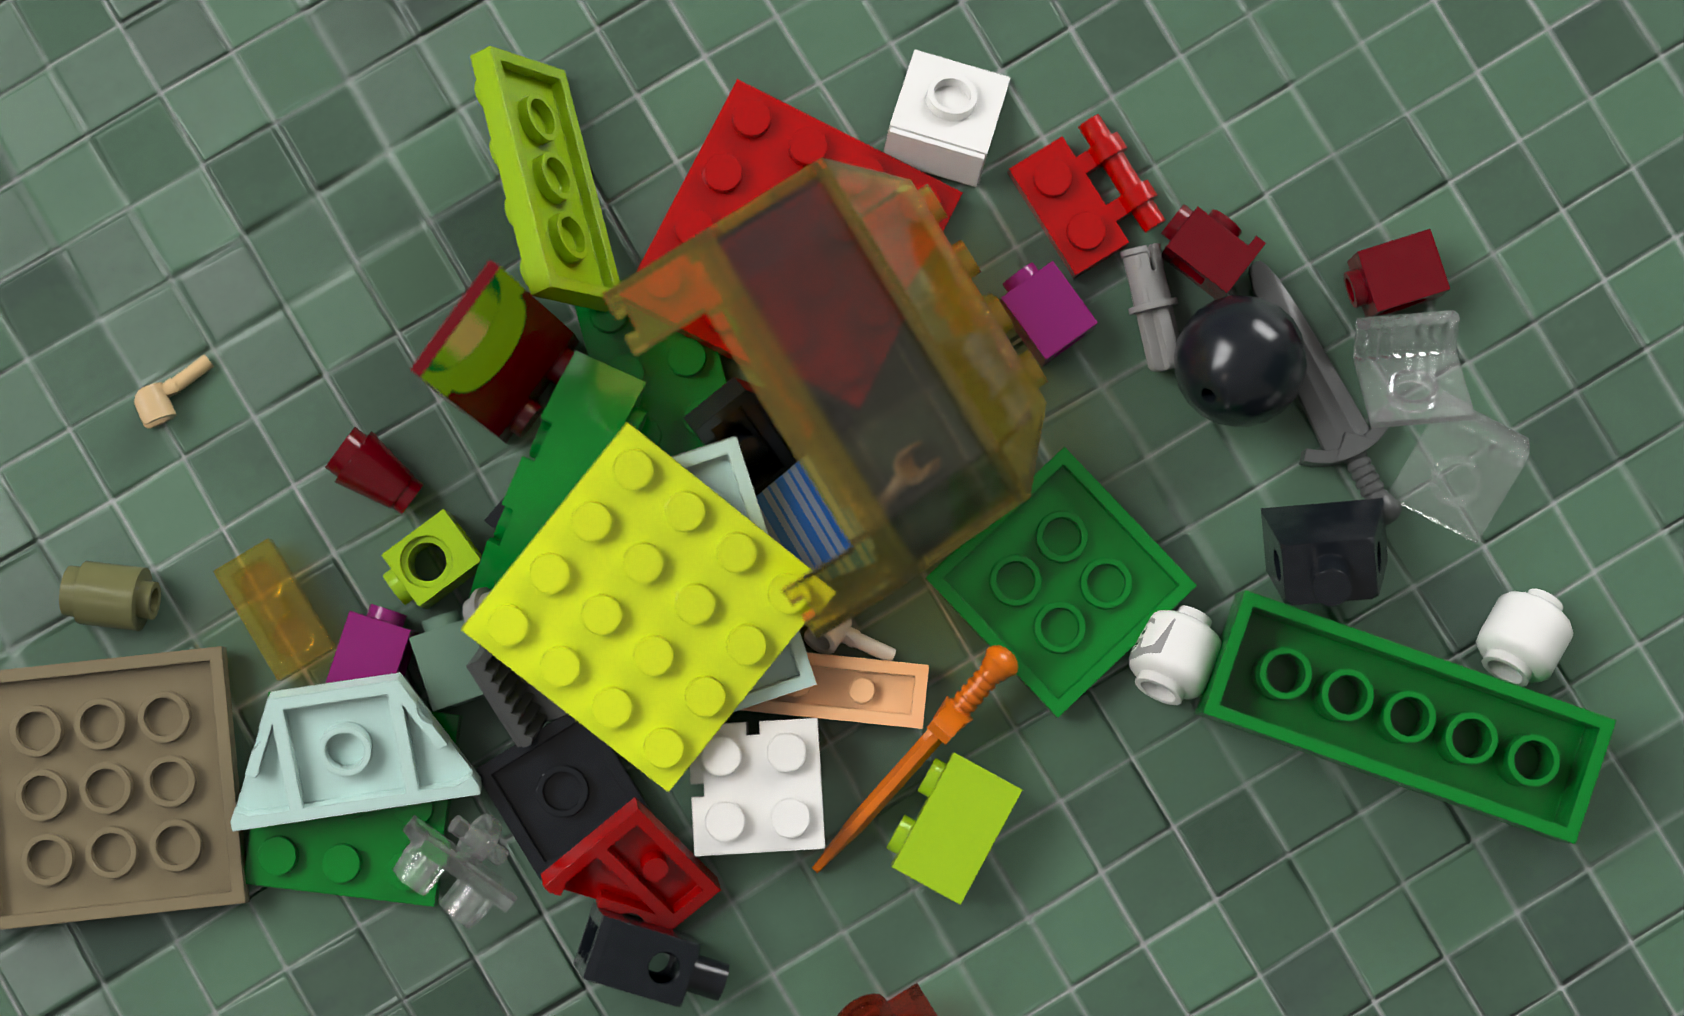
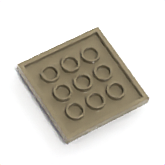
(118, 788)

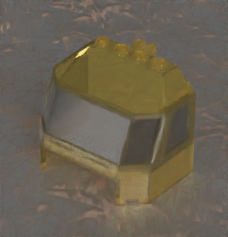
(867, 362)

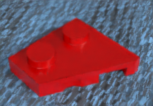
(635, 868)

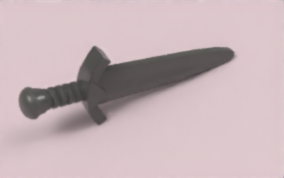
(1328, 404)

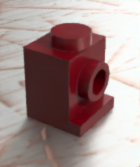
(1208, 249)

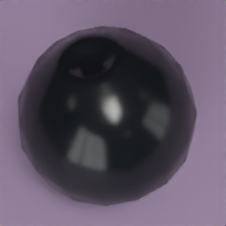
(1240, 361)

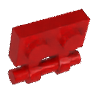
(1070, 207)

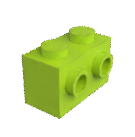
(954, 826)

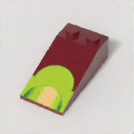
(497, 354)

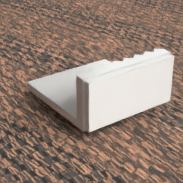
(946, 117)

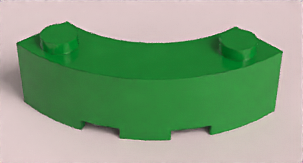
(576, 428)

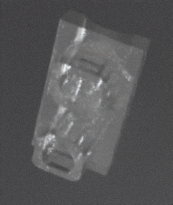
(476, 884)

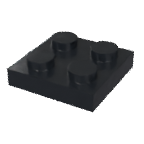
(557, 789)

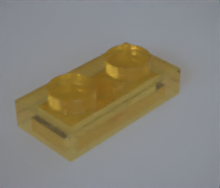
(274, 609)

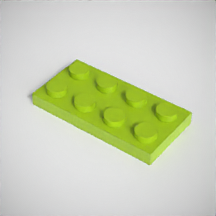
(545, 178)

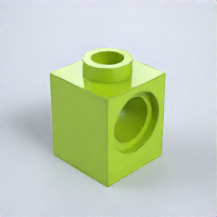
(460, 555)

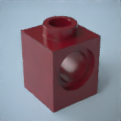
(1396, 275)

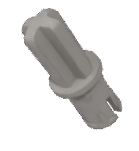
(1152, 304)

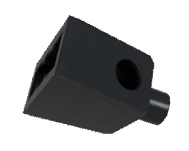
(1326, 551)
(618, 955)

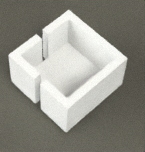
(759, 789)

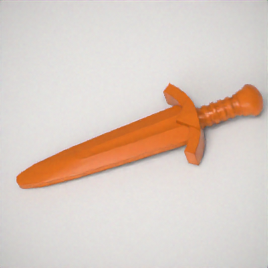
(949, 719)

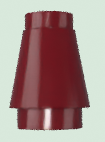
(373, 471)

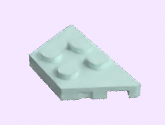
(348, 753)

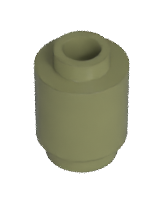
(109, 595)

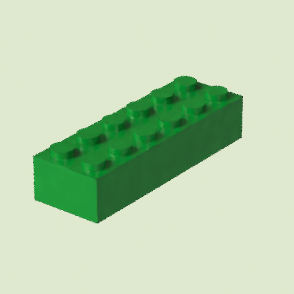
(1406, 717)

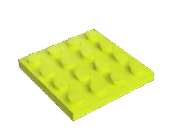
(644, 607)

